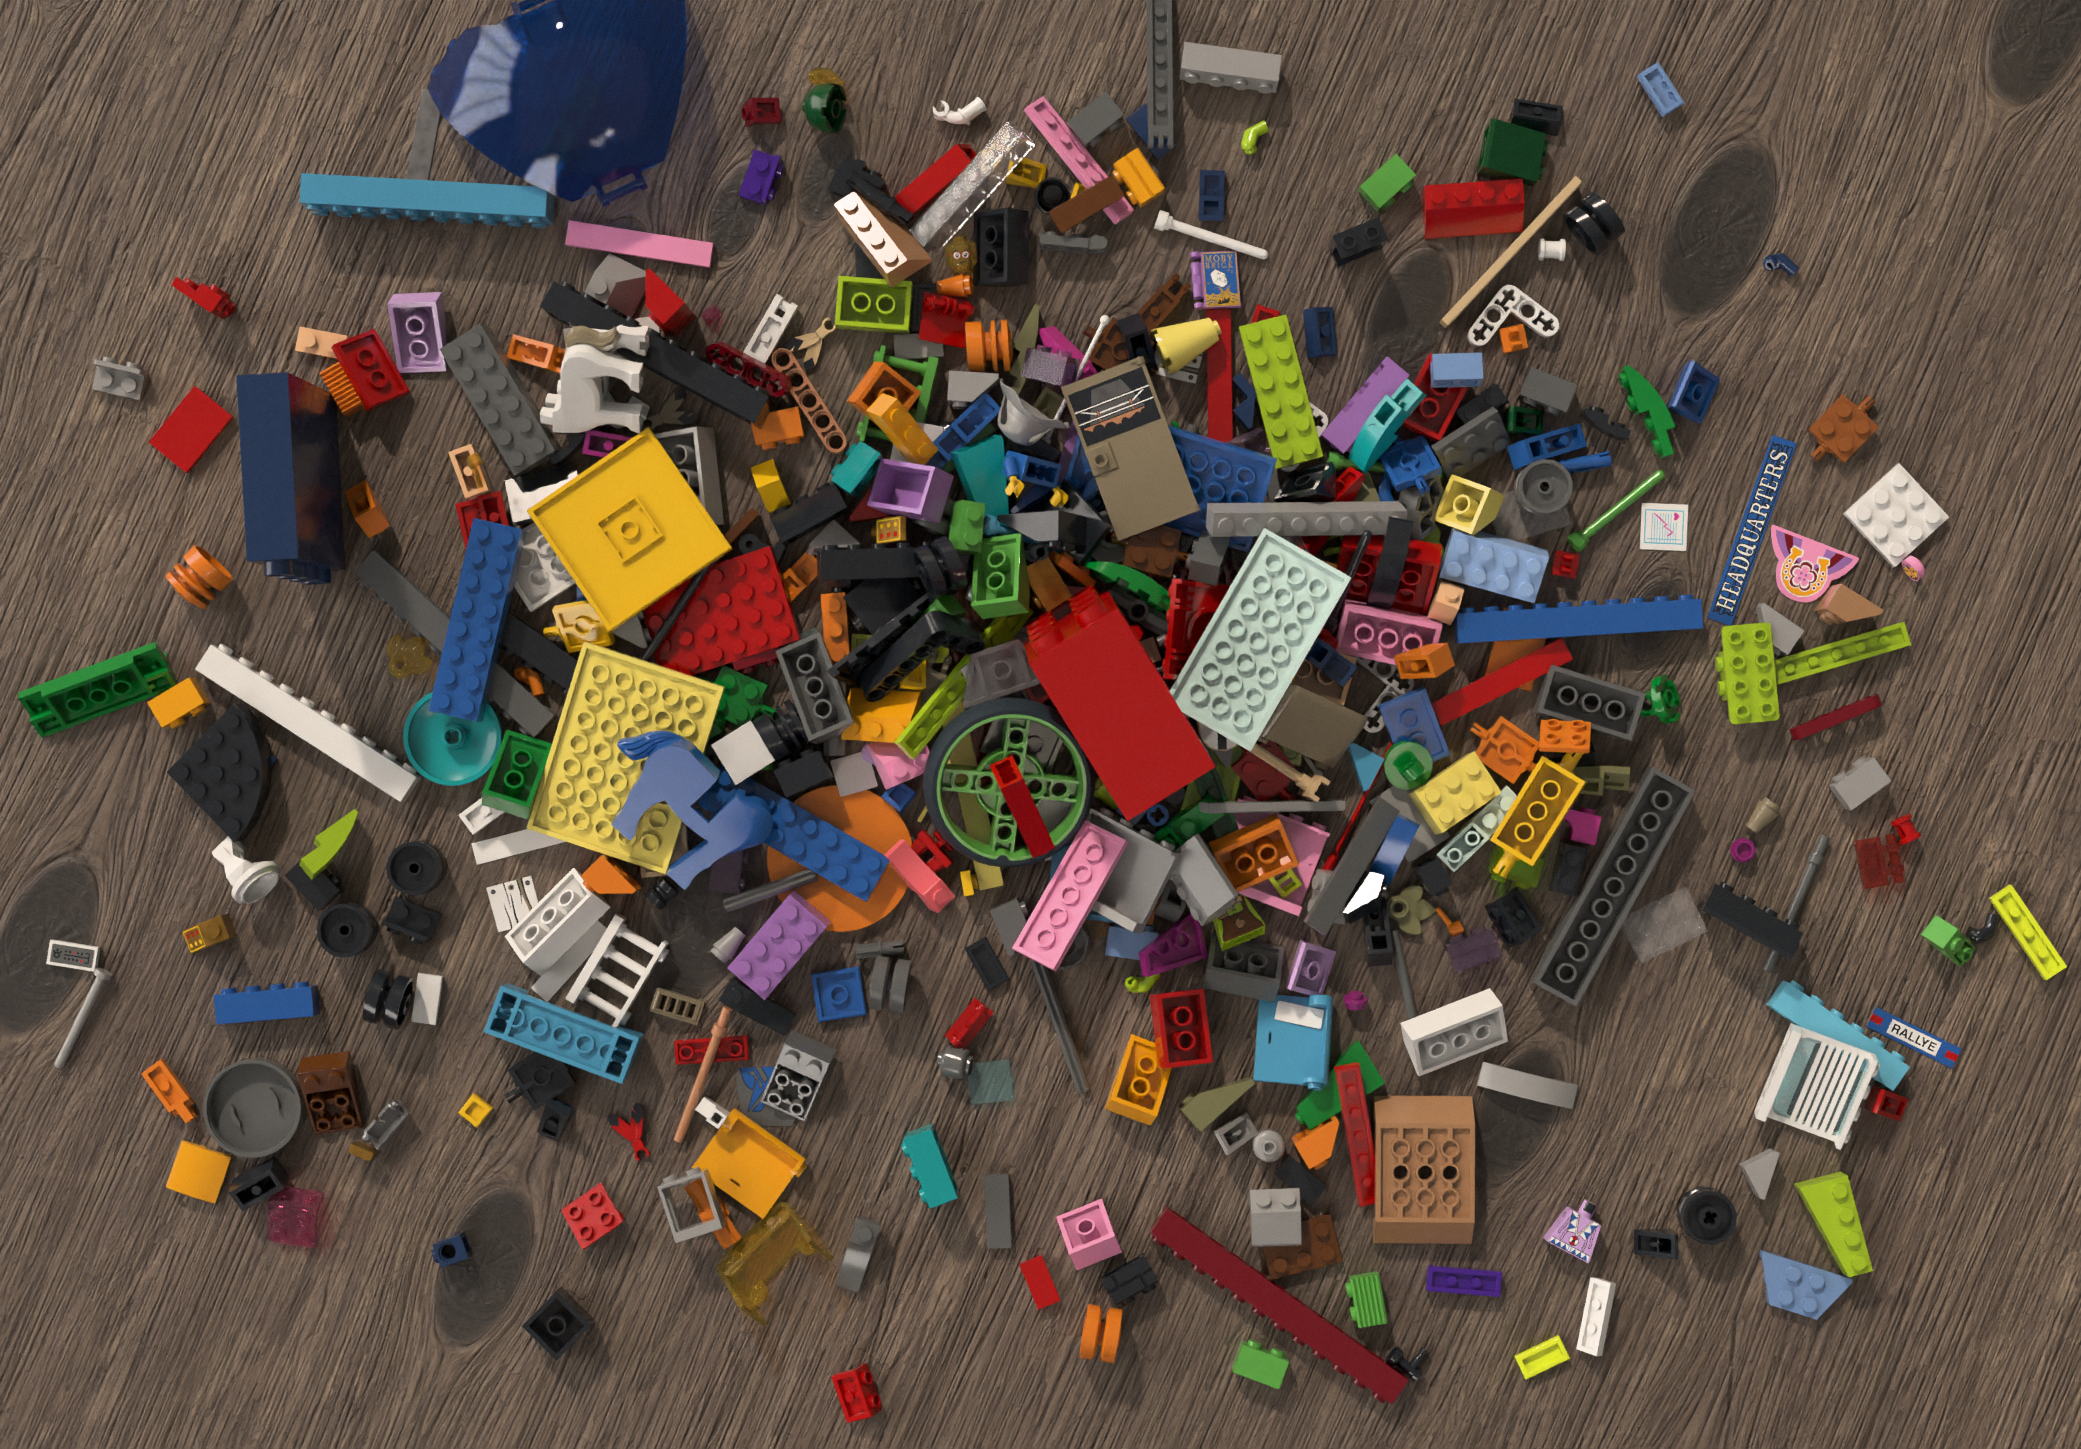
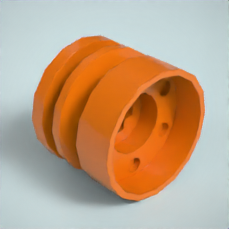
(988, 346)
(201, 575)

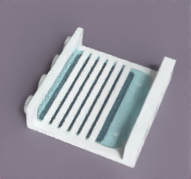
(1817, 1084)

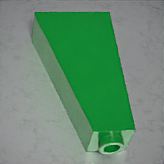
(1323, 1104)

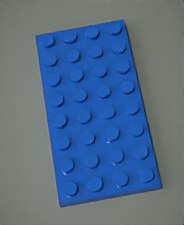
(1215, 472)

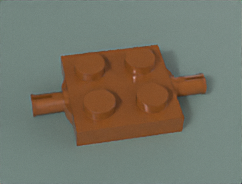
(1842, 428)

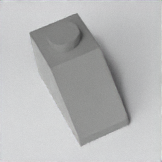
(1784, 632)

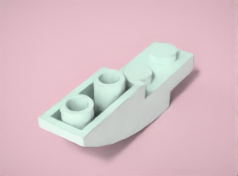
(1476, 830)

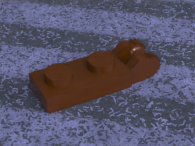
(1162, 303)

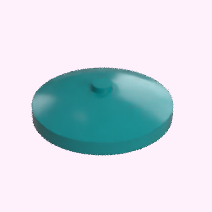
(450, 747)

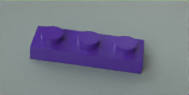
(1463, 1280)

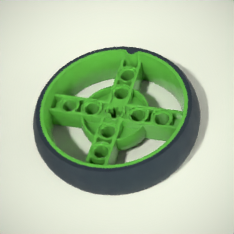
(940, 776)

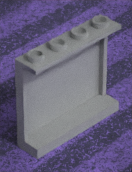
(1138, 876)

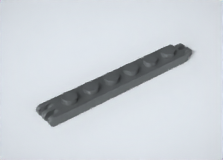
(1159, 73)

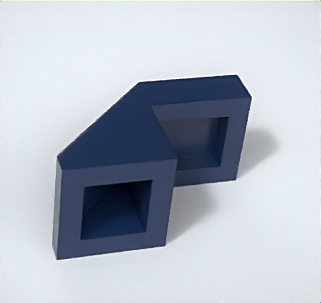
(1245, 410)
(1330, 662)

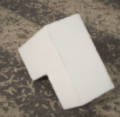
(712, 1111)

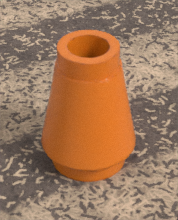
(956, 286)

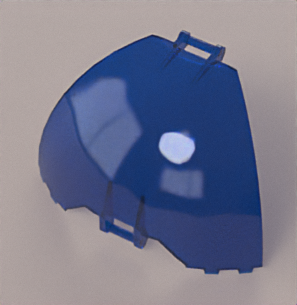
(569, 91)

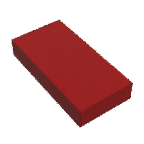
(1039, 1281)

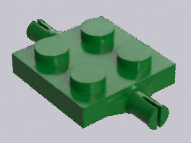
(742, 696)

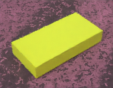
(1542, 1357)

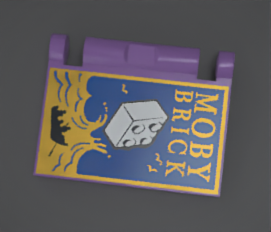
(1215, 280)

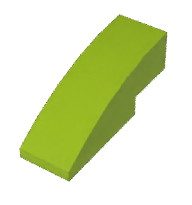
(328, 845)

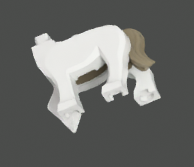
(583, 390)

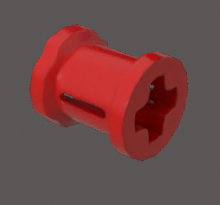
(1905, 828)

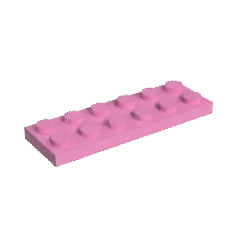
(1070, 895)

